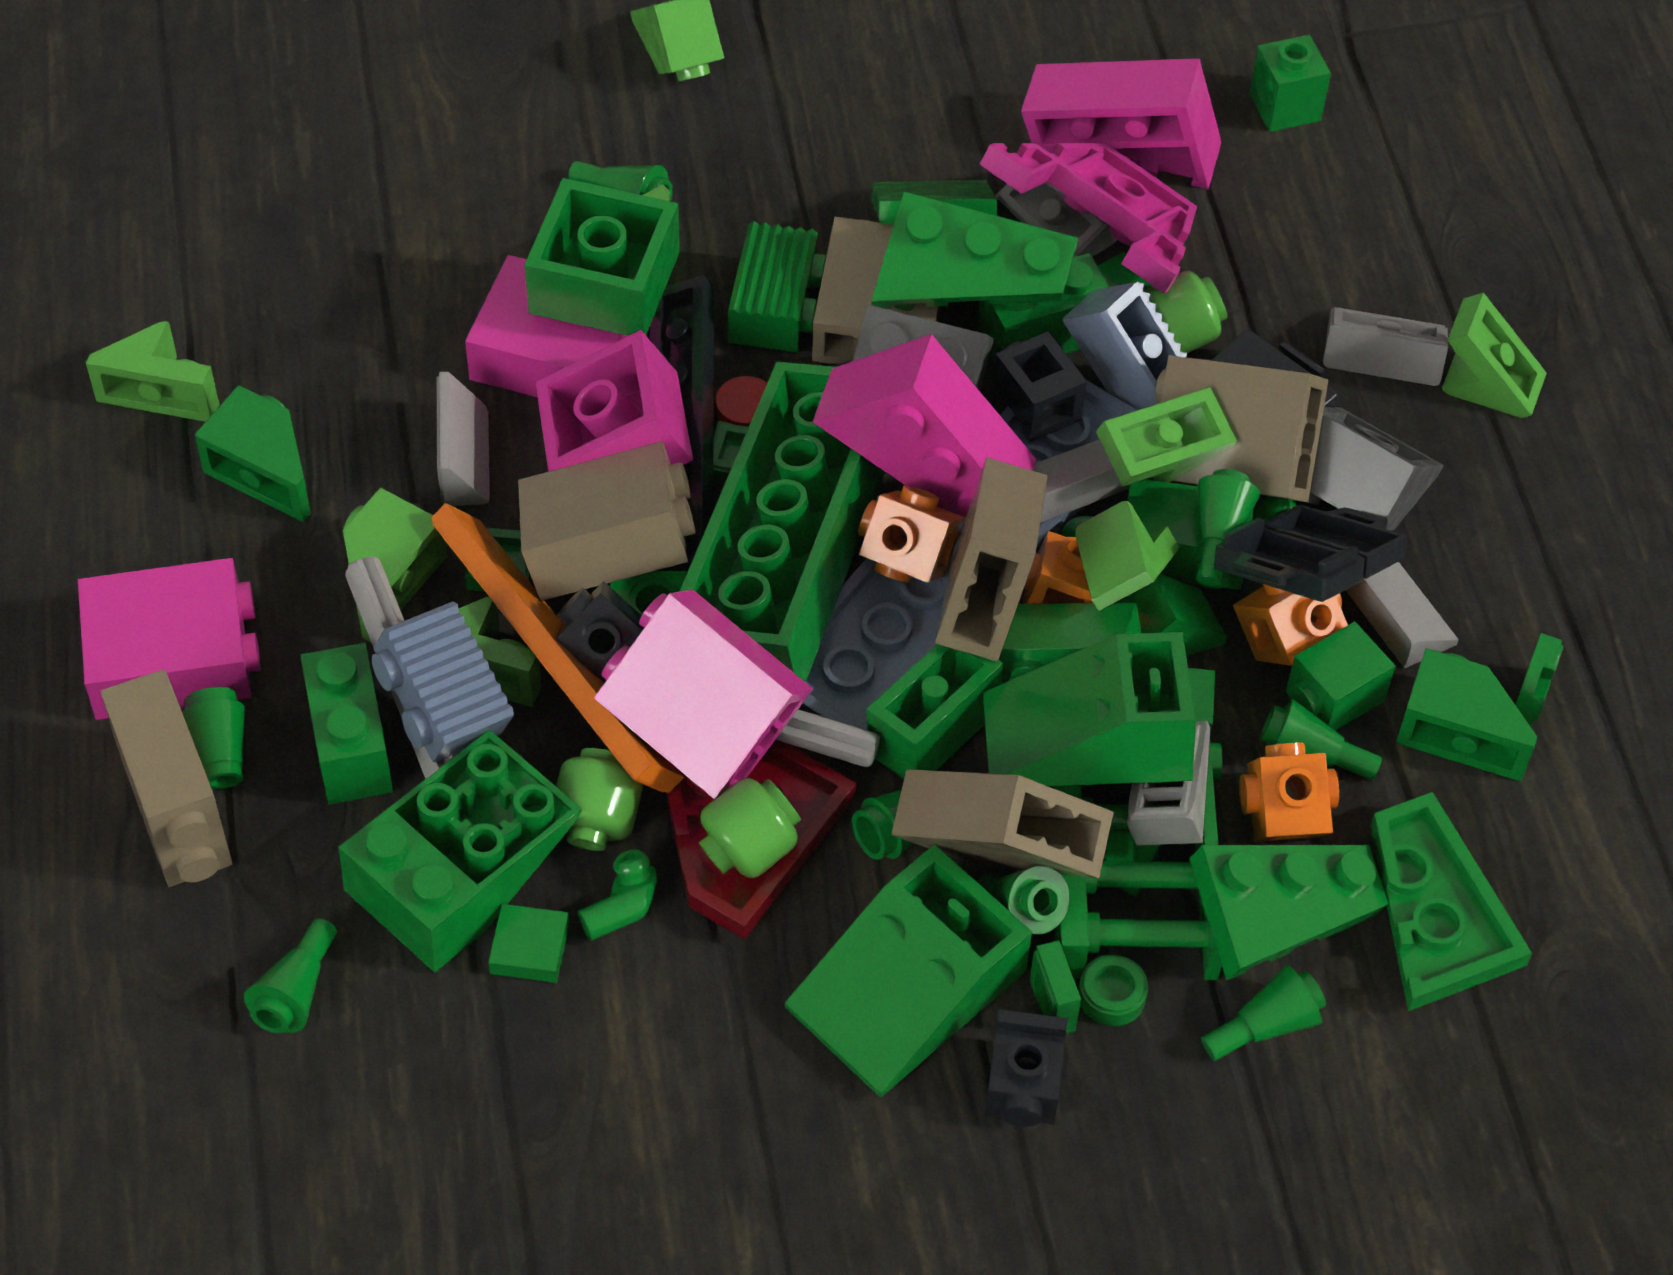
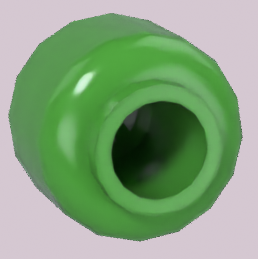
(1191, 310)
(606, 797)
(749, 827)

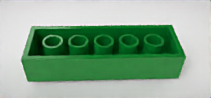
(785, 522)

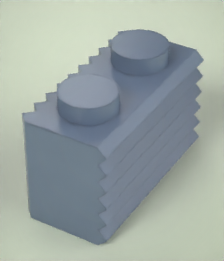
(1123, 341)
(440, 681)

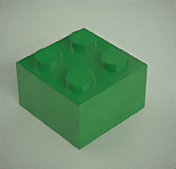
(602, 258)

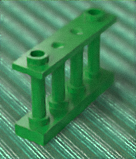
(1085, 932)

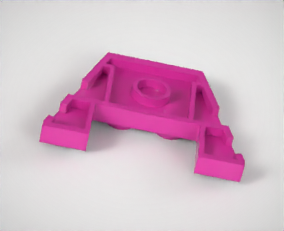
(1114, 189)

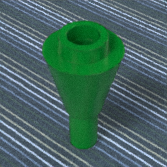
(630, 179)
(1224, 505)
(1299, 725)
(1032, 895)
(285, 992)
(1281, 1007)

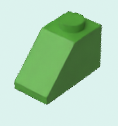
(679, 36)
(400, 539)

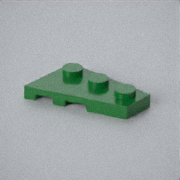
(967, 255)
(1282, 896)
(1440, 906)

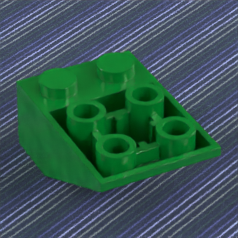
(1097, 716)
(456, 849)
(911, 971)

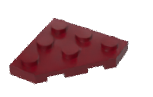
(740, 901)

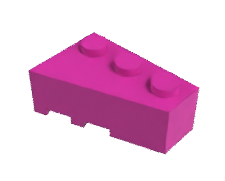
(1143, 109)
(919, 420)

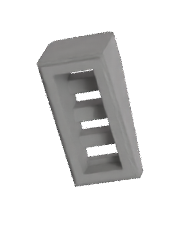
(1172, 823)

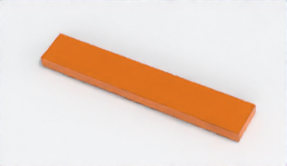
(539, 629)

